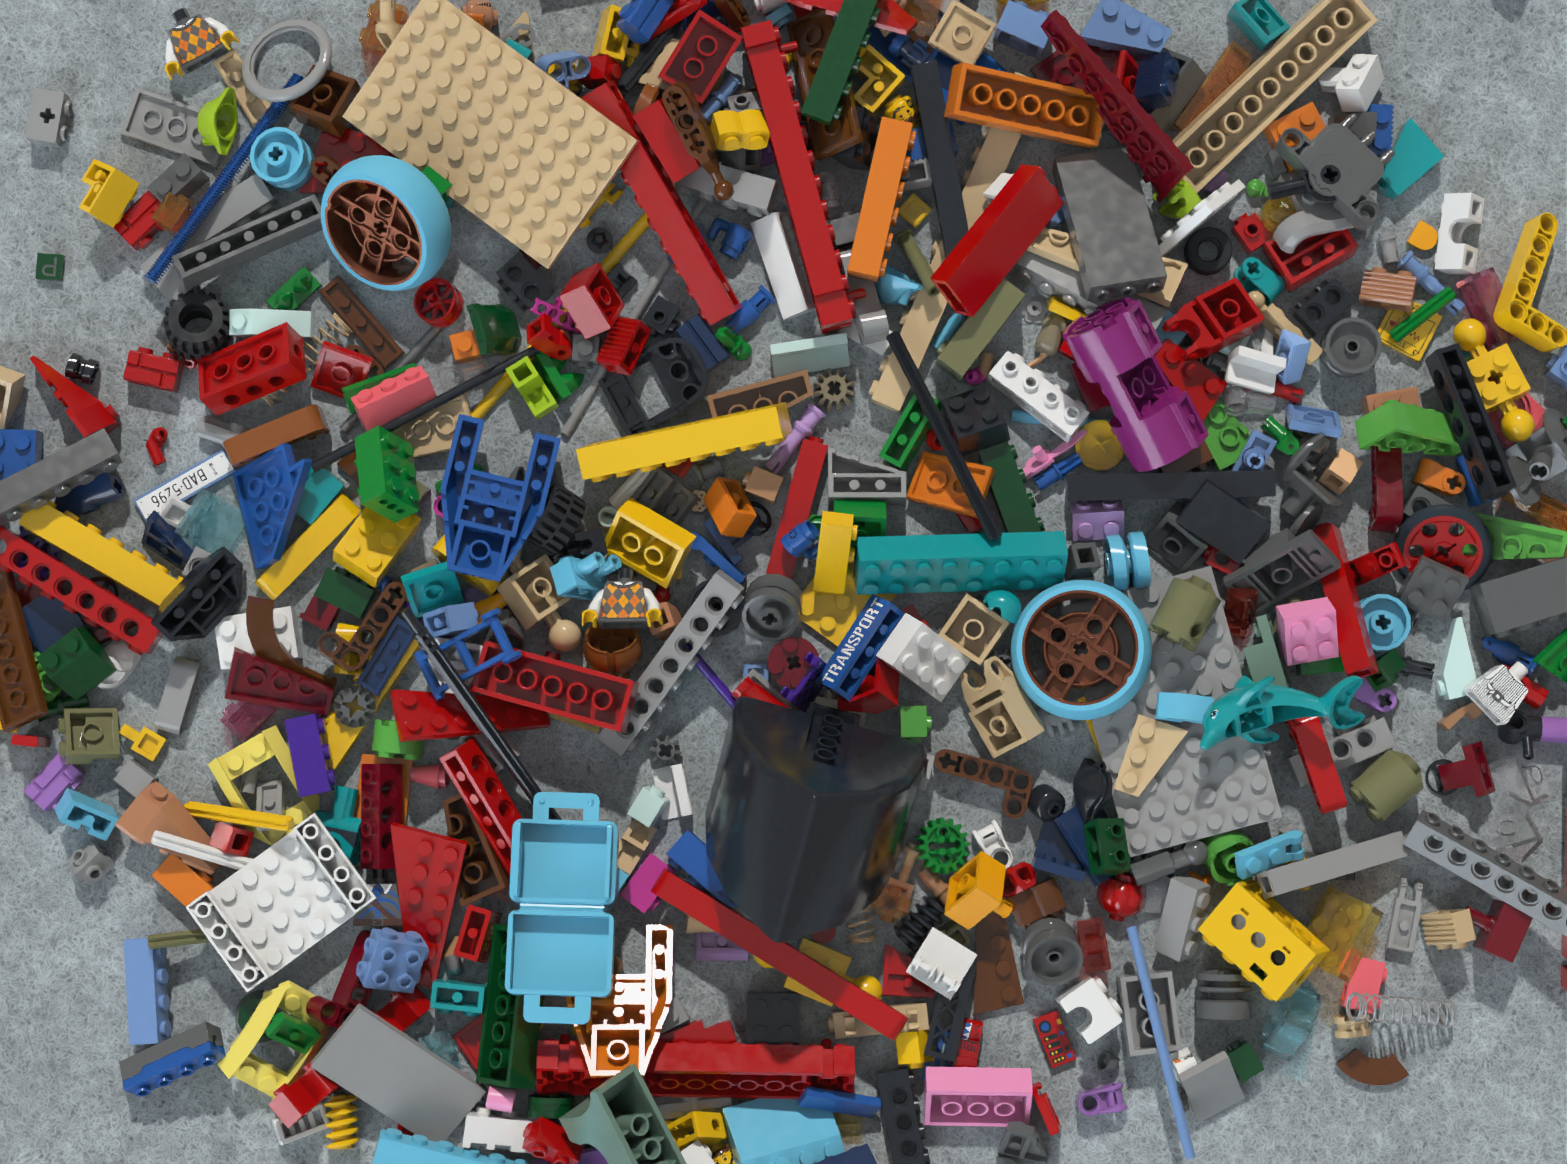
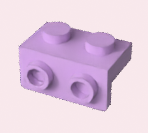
(1096, 519)

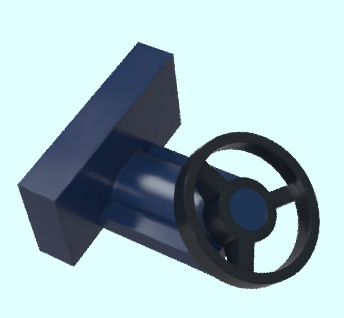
(731, 543)

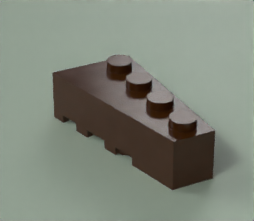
(481, 869)

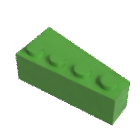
(1407, 428)

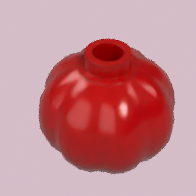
(1120, 896)

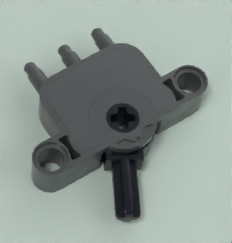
(1338, 157)

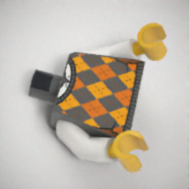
(195, 42)
(623, 605)

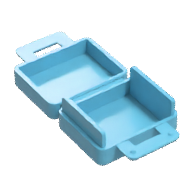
(561, 934)

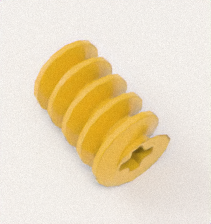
(342, 1121)

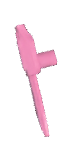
(1043, 458)

